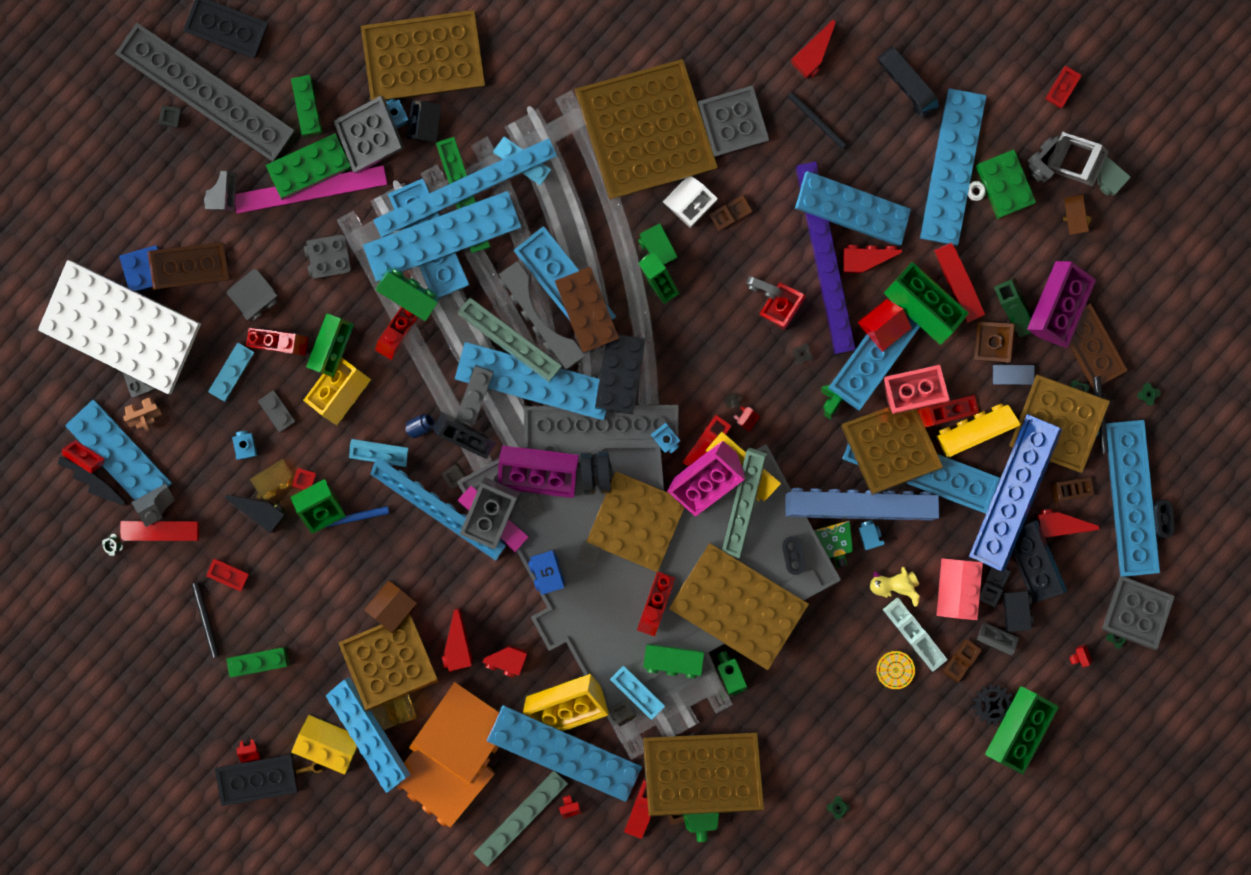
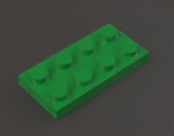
(308, 166)

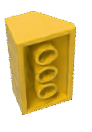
(978, 430)
(767, 484)
(568, 704)

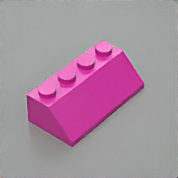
(707, 479)

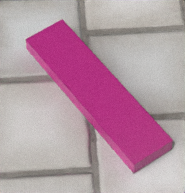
(511, 535)

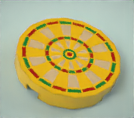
(895, 670)

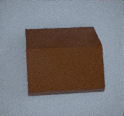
(994, 342)
(390, 607)

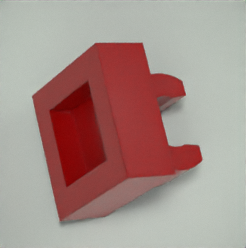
(747, 419)
(303, 479)
(1082, 656)
(248, 753)
(570, 808)

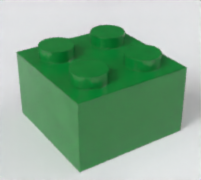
(318, 506)

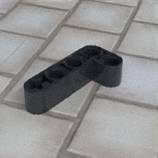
(909, 82)

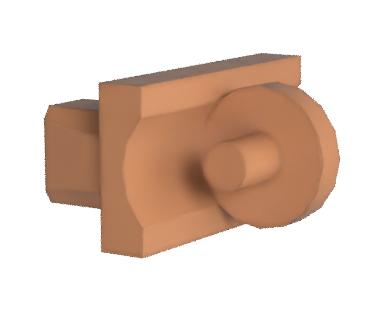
(144, 416)

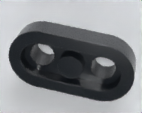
(1163, 518)
(793, 555)

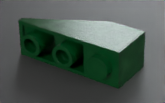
(1014, 305)

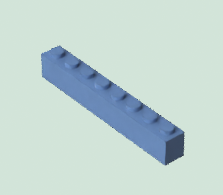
(861, 505)

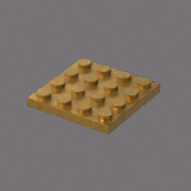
(1070, 409)
(891, 448)
(636, 522)
(387, 663)

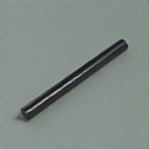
(817, 120)
(1102, 430)
(205, 619)

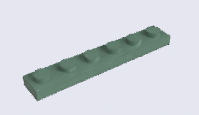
(509, 340)
(744, 503)
(520, 818)

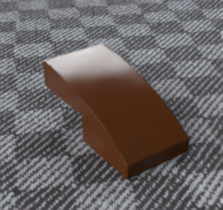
(731, 212)
(1076, 214)
(961, 660)

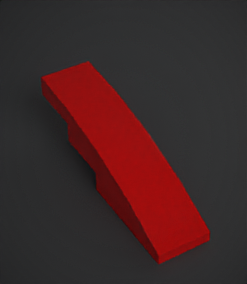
(959, 281)
(159, 531)

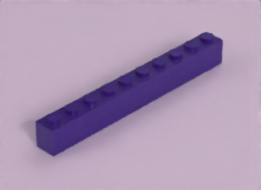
(828, 275)

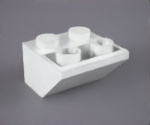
(690, 201)

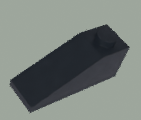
(463, 435)
(261, 512)

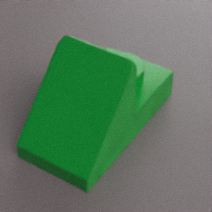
(831, 404)

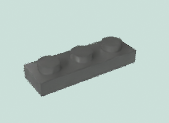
(474, 394)

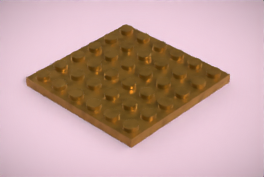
(646, 129)

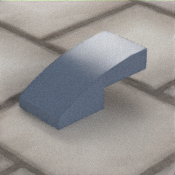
(1013, 374)

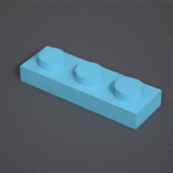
(507, 148)
(231, 372)
(372, 451)
(637, 692)

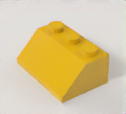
(336, 395)
(325, 744)

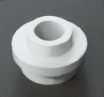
(982, 191)

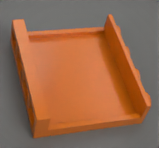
(459, 734)
(440, 789)

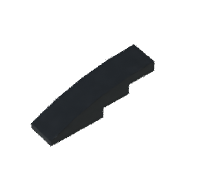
(97, 485)

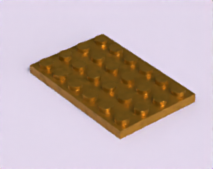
(423, 55)
(738, 606)
(703, 774)

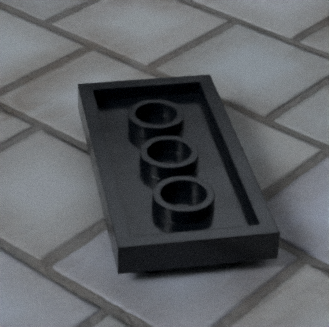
(226, 27)
(620, 375)
(1037, 564)
(256, 780)

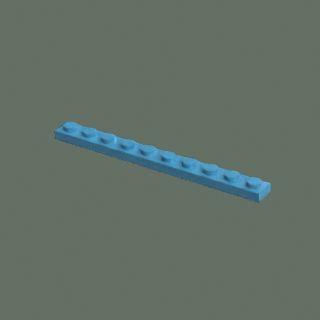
(465, 188)

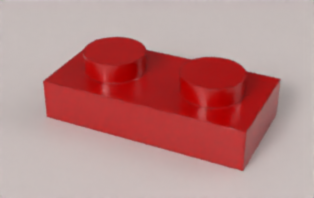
(1063, 87)
(83, 456)
(227, 575)

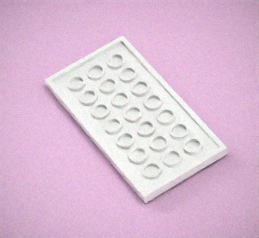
(119, 327)

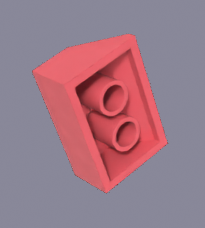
(915, 389)
(959, 589)

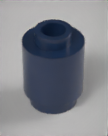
(419, 425)

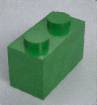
(656, 241)

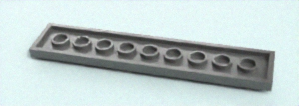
(205, 92)

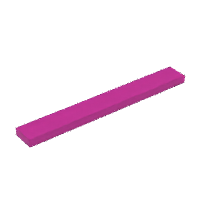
(336, 185)

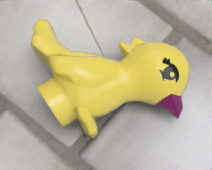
(900, 583)

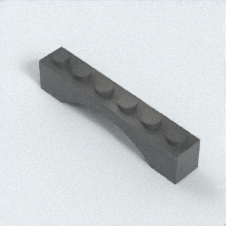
(518, 282)

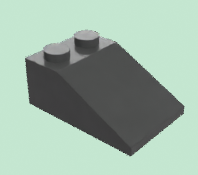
(489, 513)

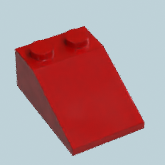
(457, 647)

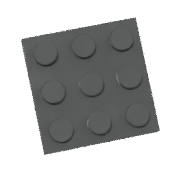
(733, 121)
(368, 134)
(1138, 613)

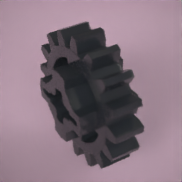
(986, 699)

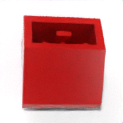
(508, 659)

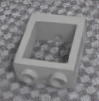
(1092, 166)

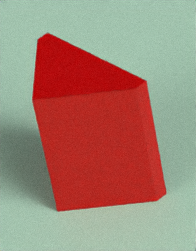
(784, 308)
(885, 324)

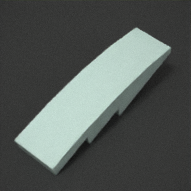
(915, 634)

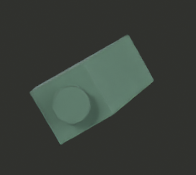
(1111, 177)

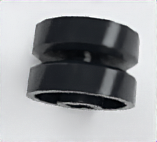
(595, 473)

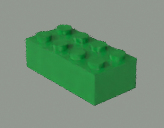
(926, 303)
(1022, 730)

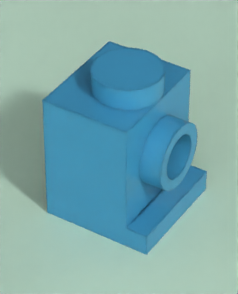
(401, 118)
(663, 431)
(247, 452)
(870, 535)

